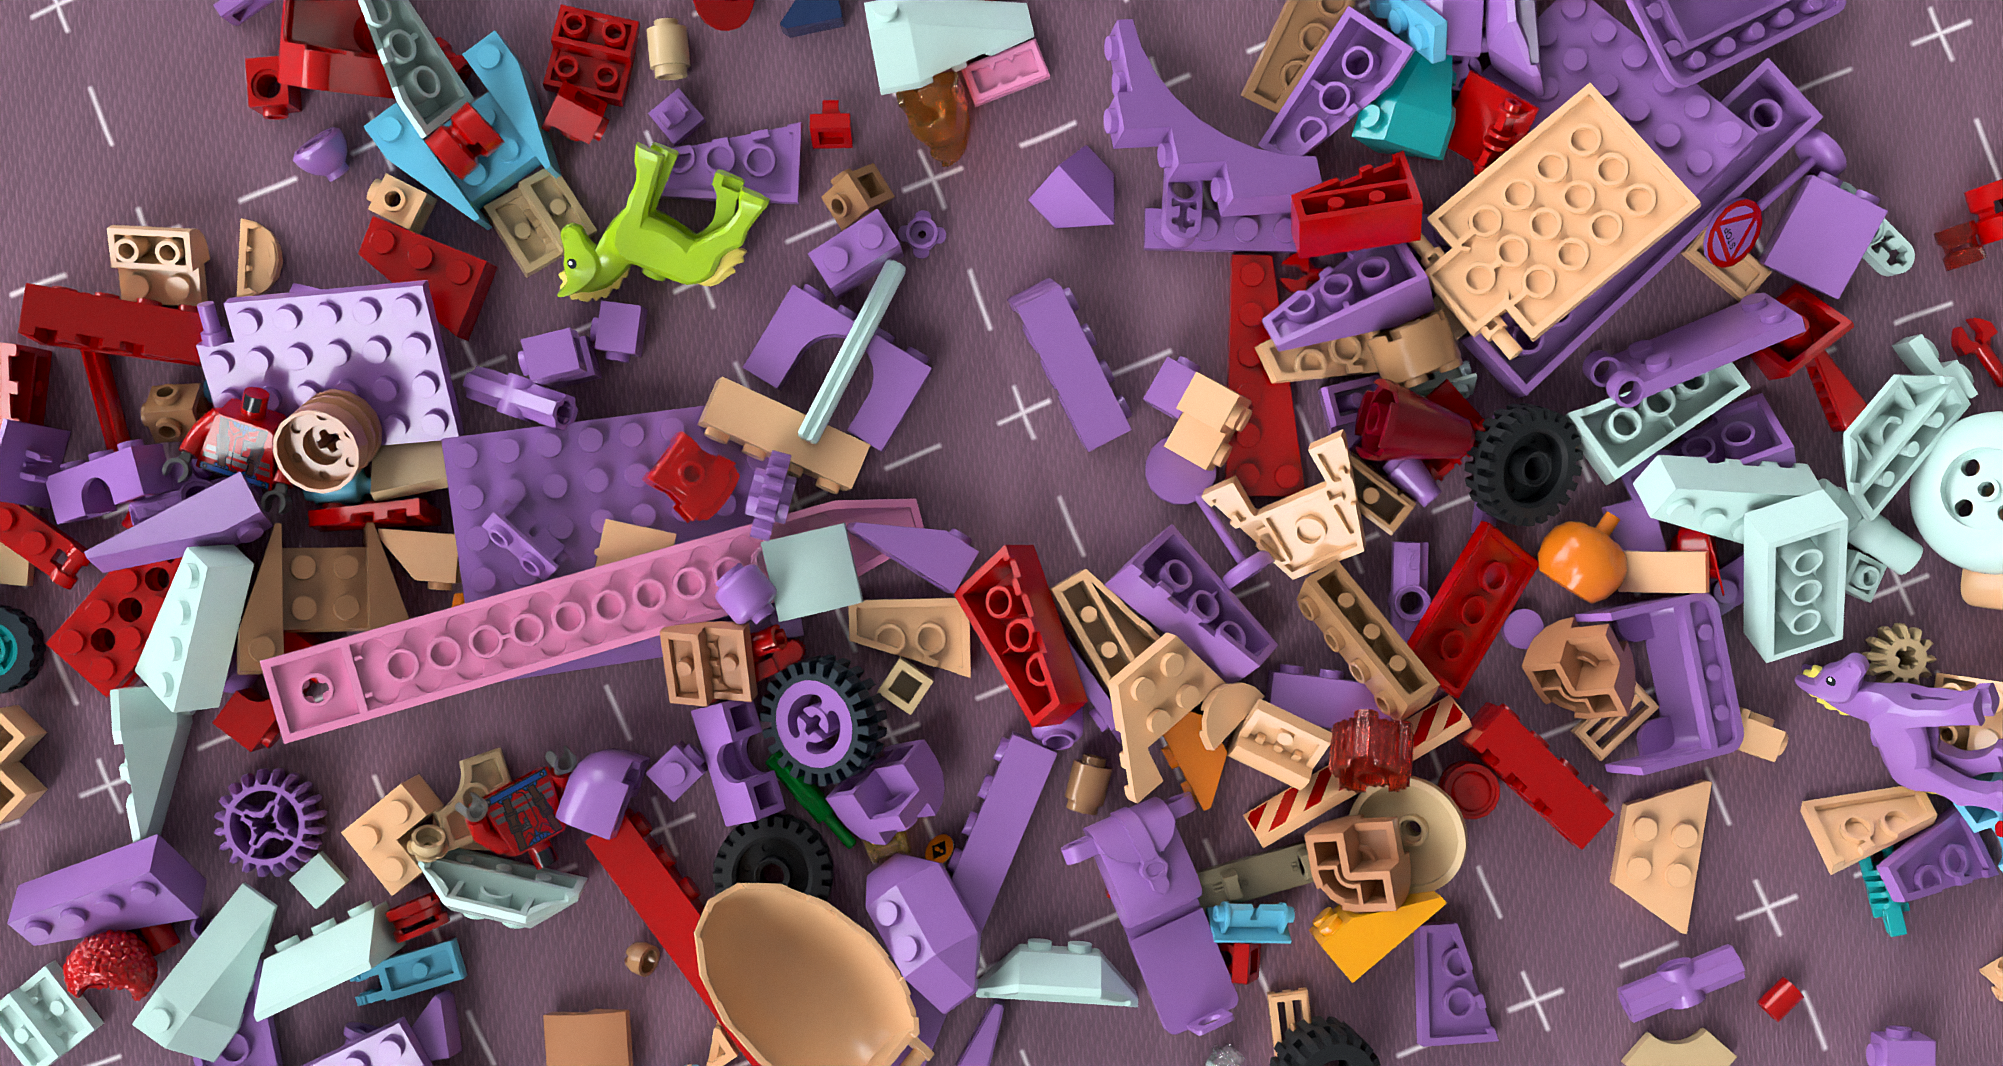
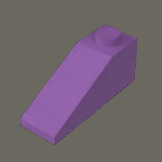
(930, 553)

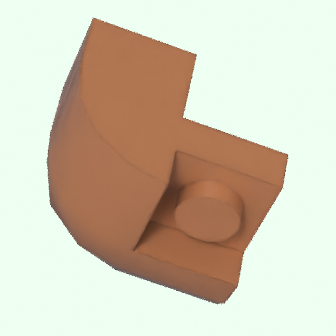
(1582, 669)
(1360, 862)

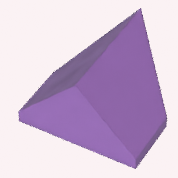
(1077, 192)
(1341, 406)

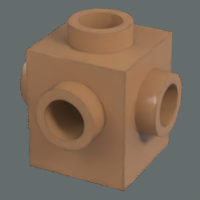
(849, 196)
(173, 410)

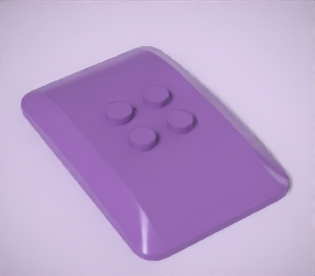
(1710, 36)

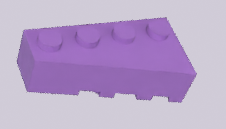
(1072, 363)
(1188, 599)
(113, 891)

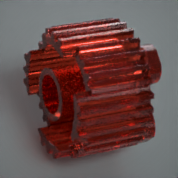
(1371, 752)

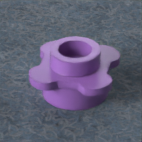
(922, 222)

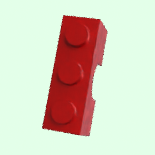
(250, 716)

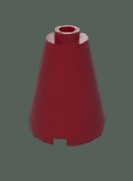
(1409, 426)

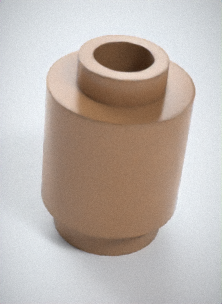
(1088, 784)

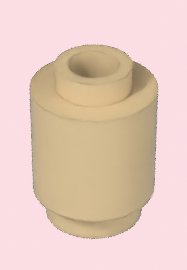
(668, 49)

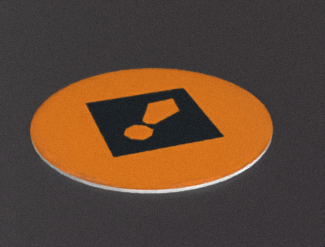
(939, 848)

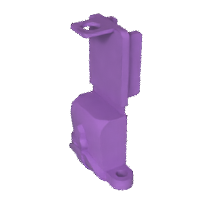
(1160, 911)

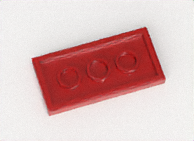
(1471, 607)

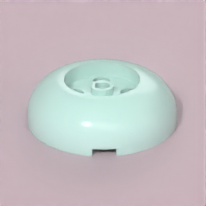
(1943, 486)

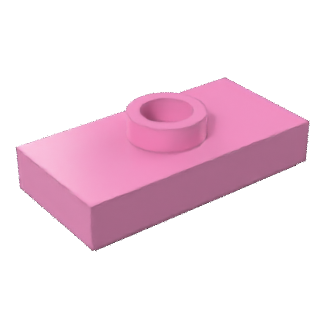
(1005, 72)

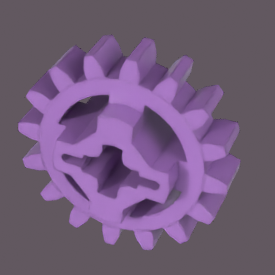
(770, 495)

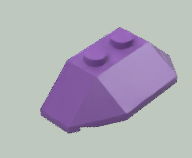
(1514, 42)
(926, 928)

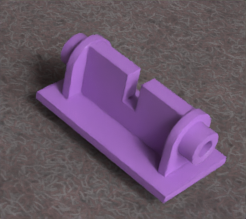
(509, 529)

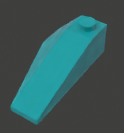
(1413, 112)

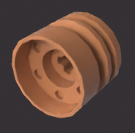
(312, 453)

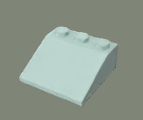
(325, 958)

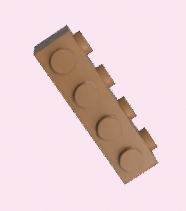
(1366, 642)

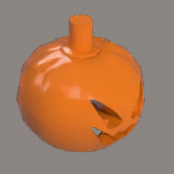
(1584, 558)

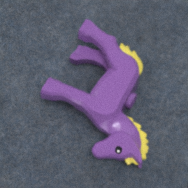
(1906, 728)

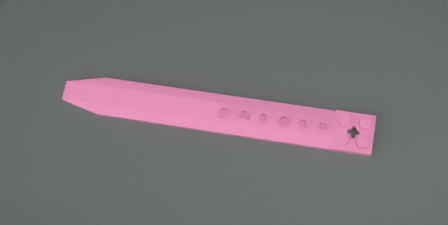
(538, 624)

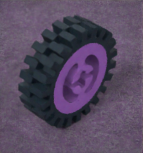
(803, 728)

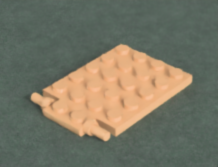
(1551, 222)

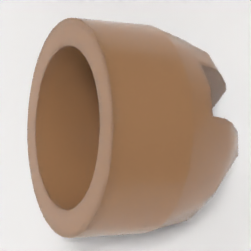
(642, 958)

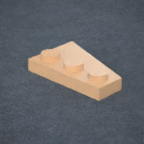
(1865, 822)

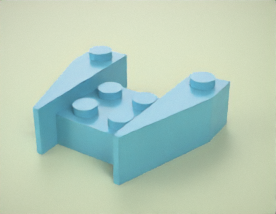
(508, 107)

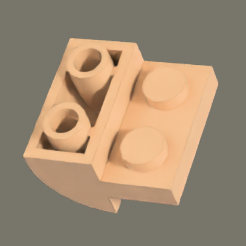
(160, 263)
(1278, 744)

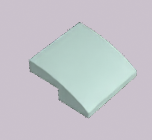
(812, 572)
(45, 1019)

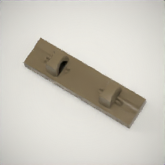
(1255, 875)

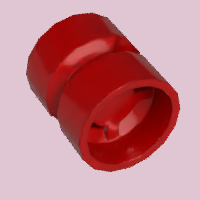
(464, 141)
(1981, 203)

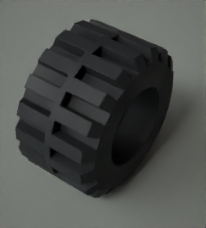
(1323, 1042)

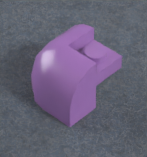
(602, 790)
(890, 792)

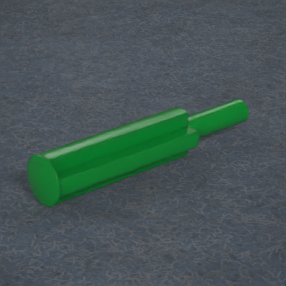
(811, 799)

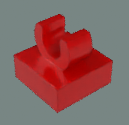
(831, 127)
(1245, 961)

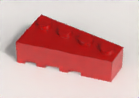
(110, 325)
(1023, 634)
(1536, 774)

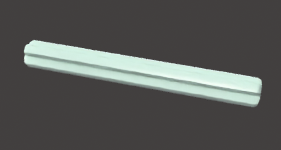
(851, 351)

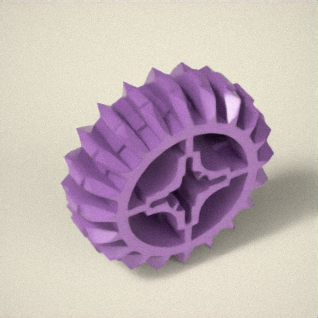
(253, 849)

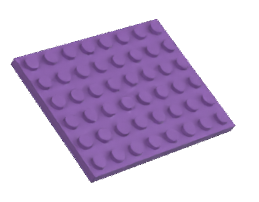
(570, 487)

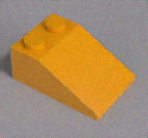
(1364, 938)

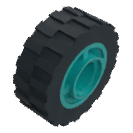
(20, 649)

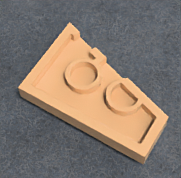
(1318, 361)
(917, 629)

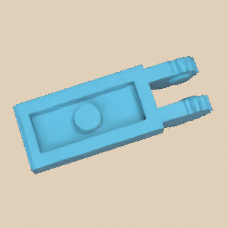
(414, 972)

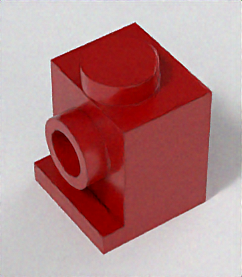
(577, 114)

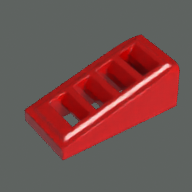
(1835, 392)

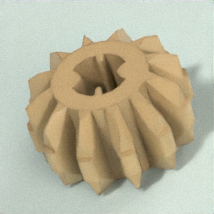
(1910, 650)

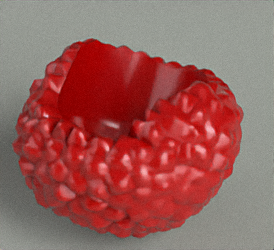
(111, 961)

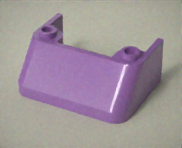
(1689, 677)

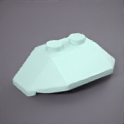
(1897, 436)
(501, 888)
(1057, 975)

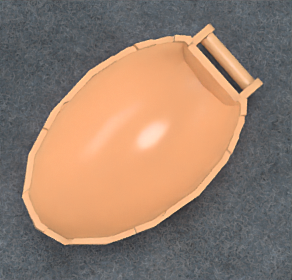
(803, 981)

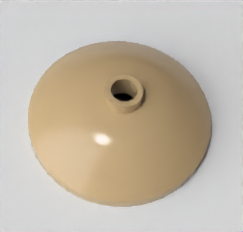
(1443, 838)

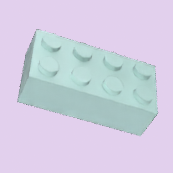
(1794, 575)

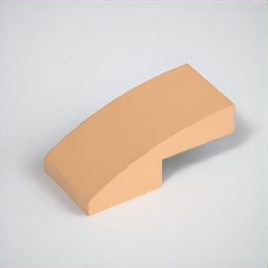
(1666, 572)

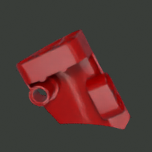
(330, 49)

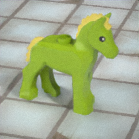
(657, 240)

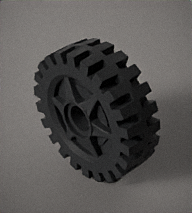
(1524, 464)
(776, 841)

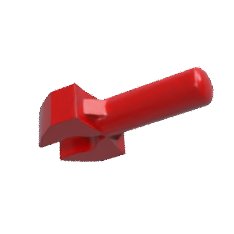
(1306, 267)
(1981, 347)

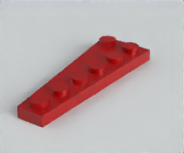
(1267, 449)

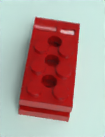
(109, 609)

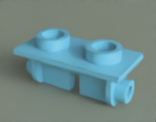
(1250, 925)

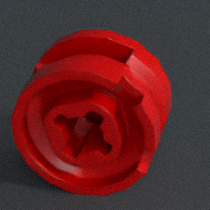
(1471, 788)
(414, 912)

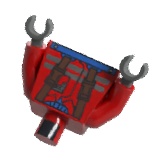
(237, 441)
(522, 812)

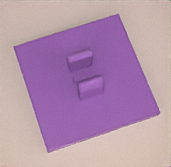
(26, 459)

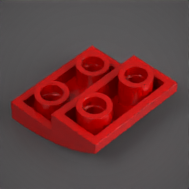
(592, 53)

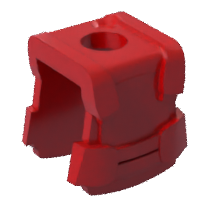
(693, 478)

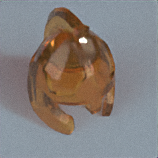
(939, 116)

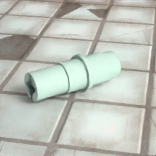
(1875, 537)

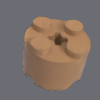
(1416, 349)

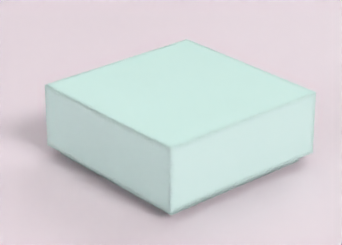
(319, 880)

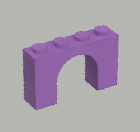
(807, 320)

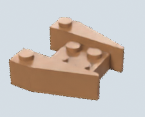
(316, 593)

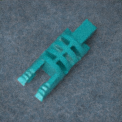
(1880, 899)

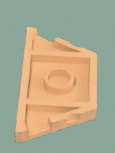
(1661, 851)

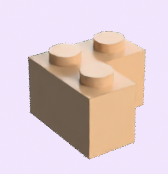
(1208, 422)
(17, 784)
(386, 828)

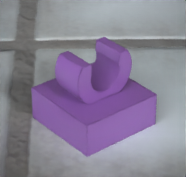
(677, 117)

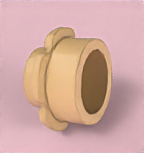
(428, 843)

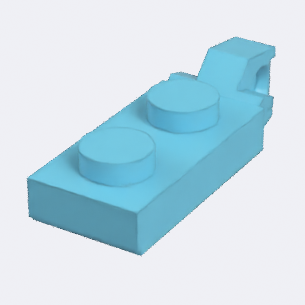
(1416, 25)

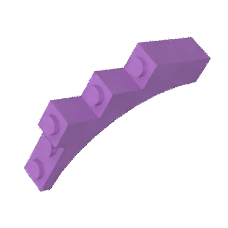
(1189, 149)

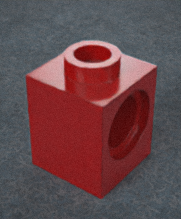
(259, 76)

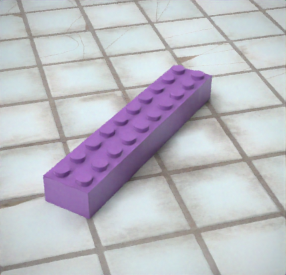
(1765, 103)

